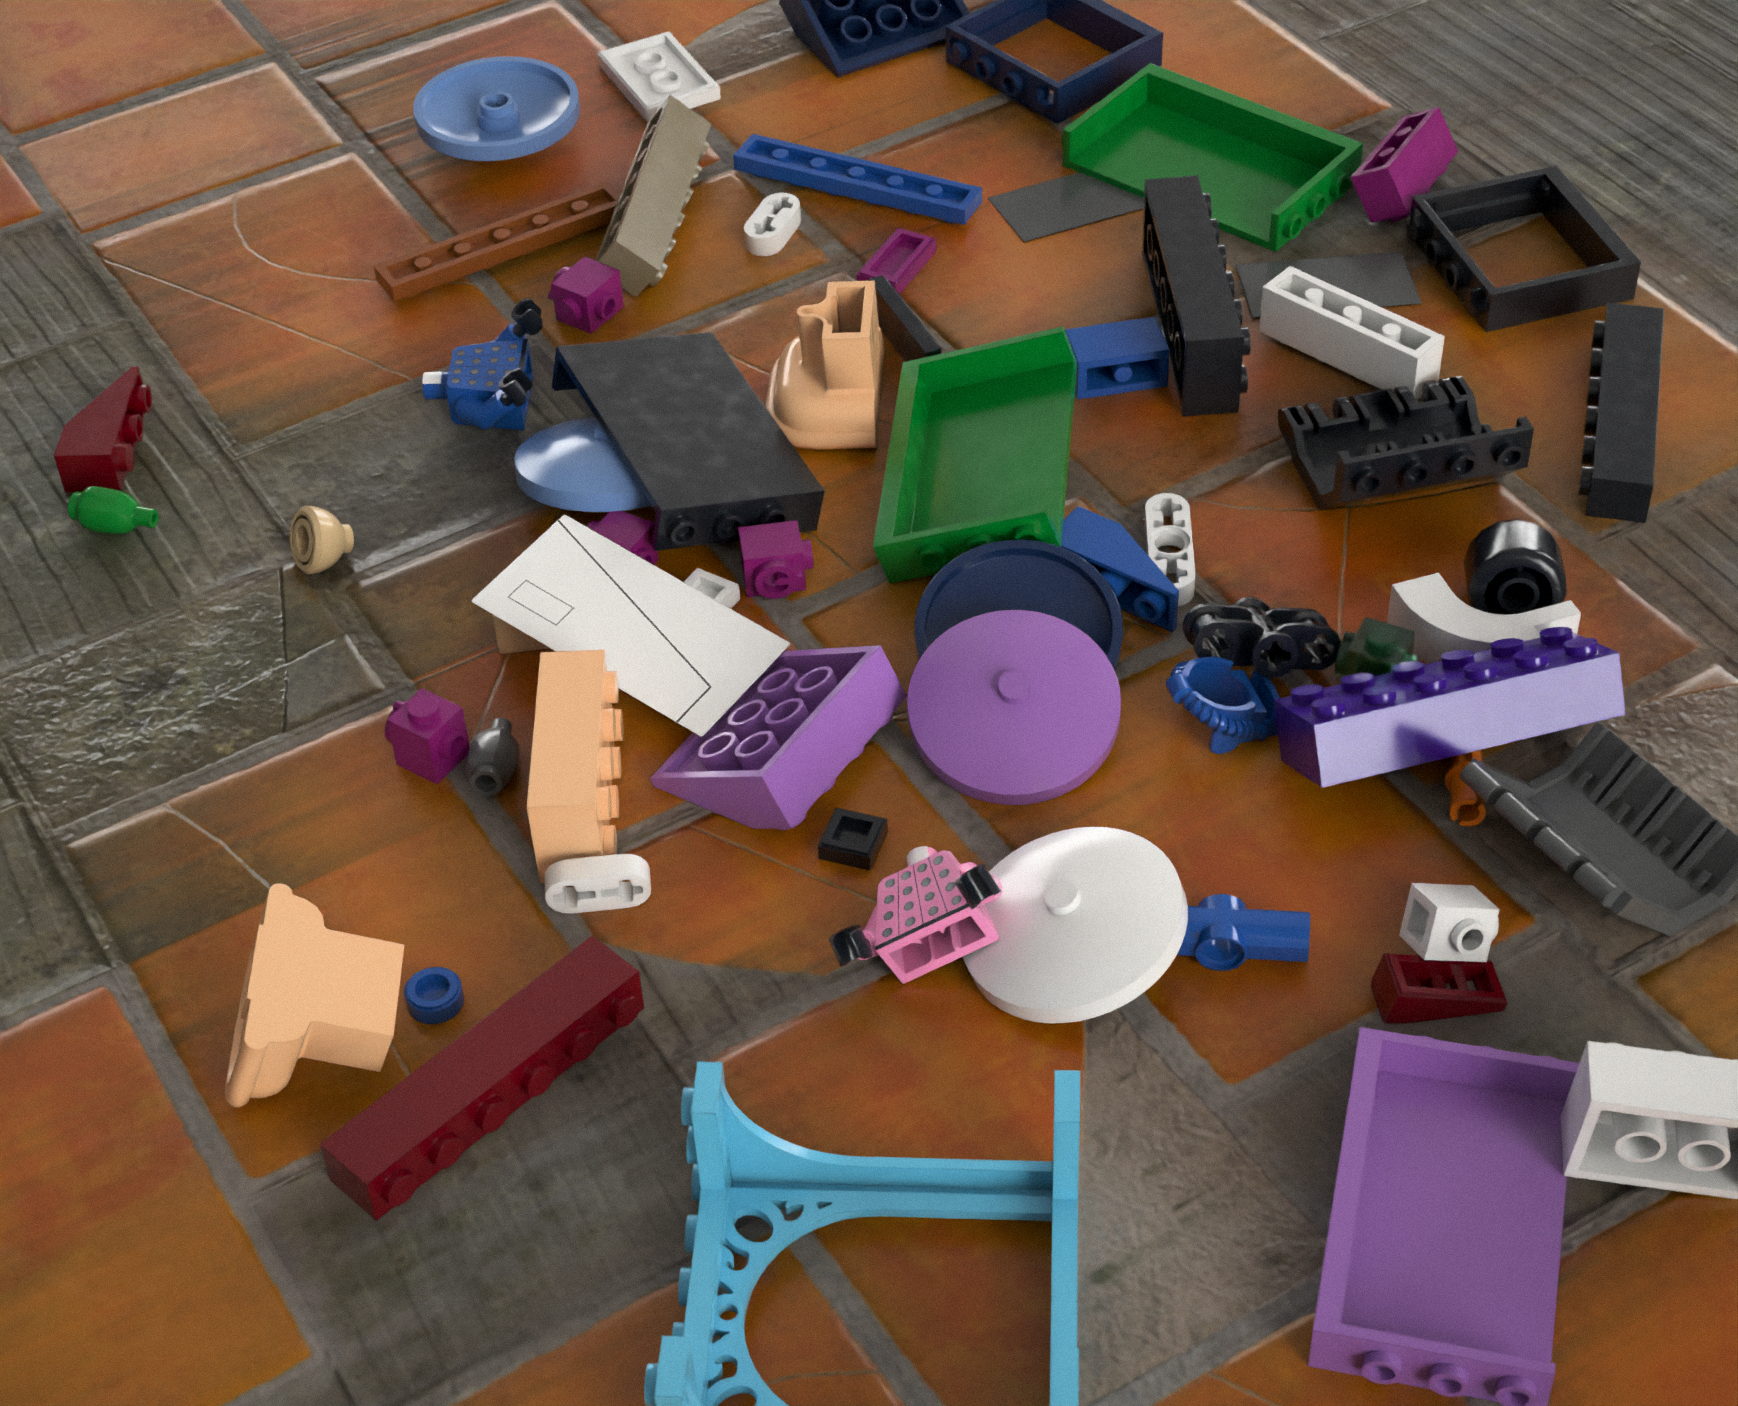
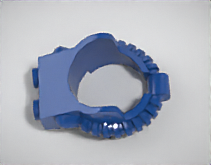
(1225, 701)

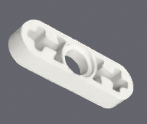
(1177, 534)

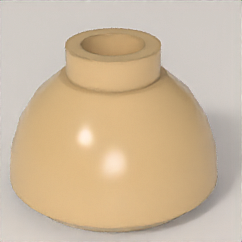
(318, 539)

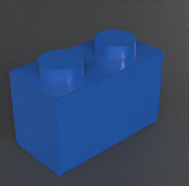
(1119, 357)

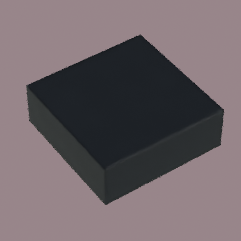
(852, 839)

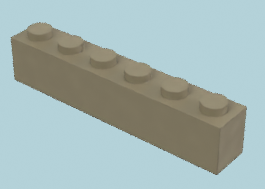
(655, 195)

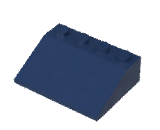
(869, 32)

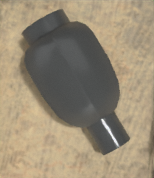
(492, 758)

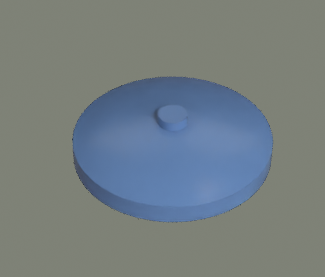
(496, 108)
(576, 469)

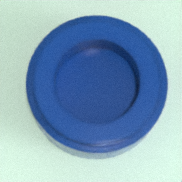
(434, 995)

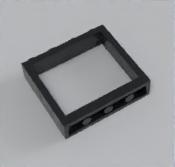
(1610, 263)

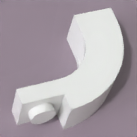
(1449, 624)

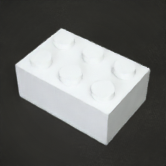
(1653, 1120)

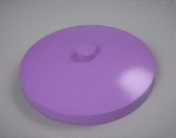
(1014, 707)

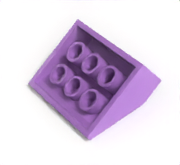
(786, 736)

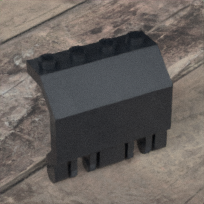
(1394, 446)

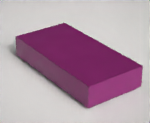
(899, 258)

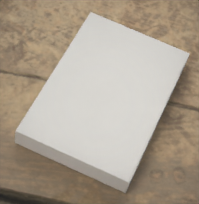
(654, 70)

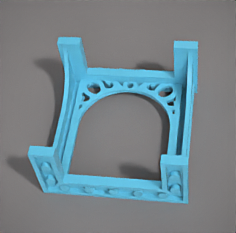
(755, 1173)

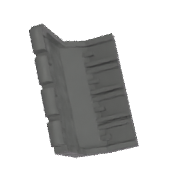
(1621, 831)

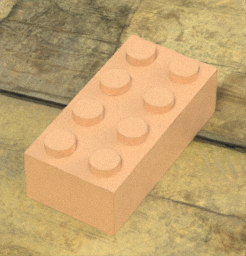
(574, 758)

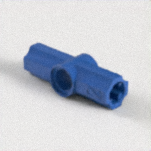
(1227, 933)

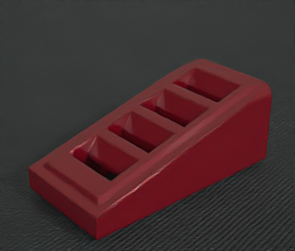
(1403, 999)

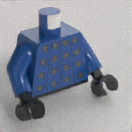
(493, 379)

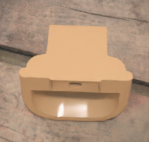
(831, 374)
(309, 998)

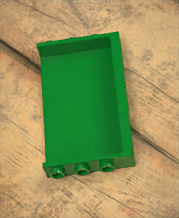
(1256, 163)
(977, 452)

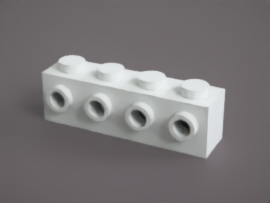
(1349, 332)

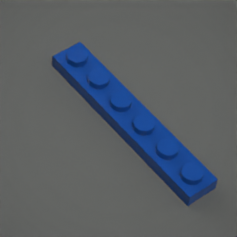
(858, 179)

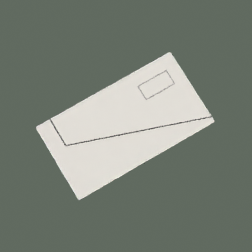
(656, 631)

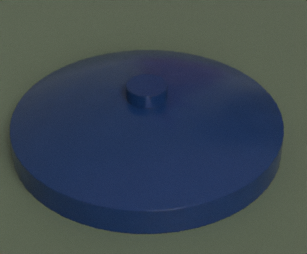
(1021, 577)

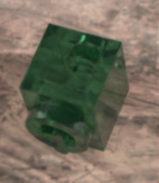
(1375, 648)

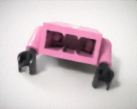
(924, 916)

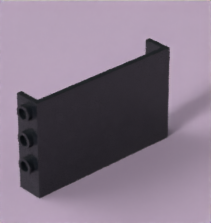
(692, 436)

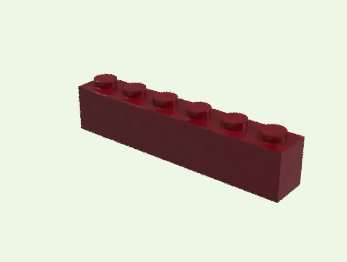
(482, 1078)

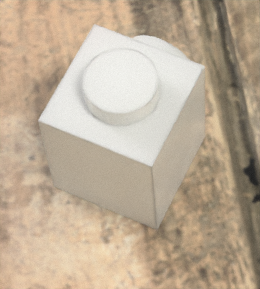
(1449, 922)

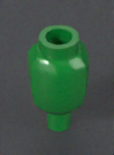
(109, 511)

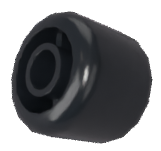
(1514, 568)

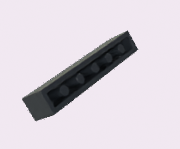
(1624, 414)

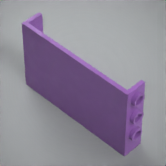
(1446, 1220)

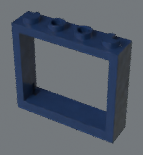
(1130, 41)

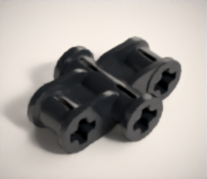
(1262, 636)

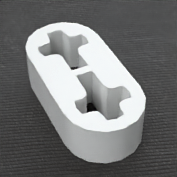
(772, 224)
(597, 883)

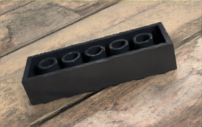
(1194, 296)

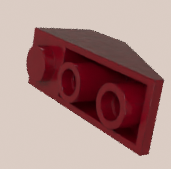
(101, 438)

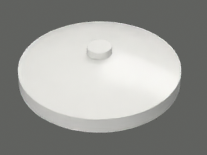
(1080, 925)

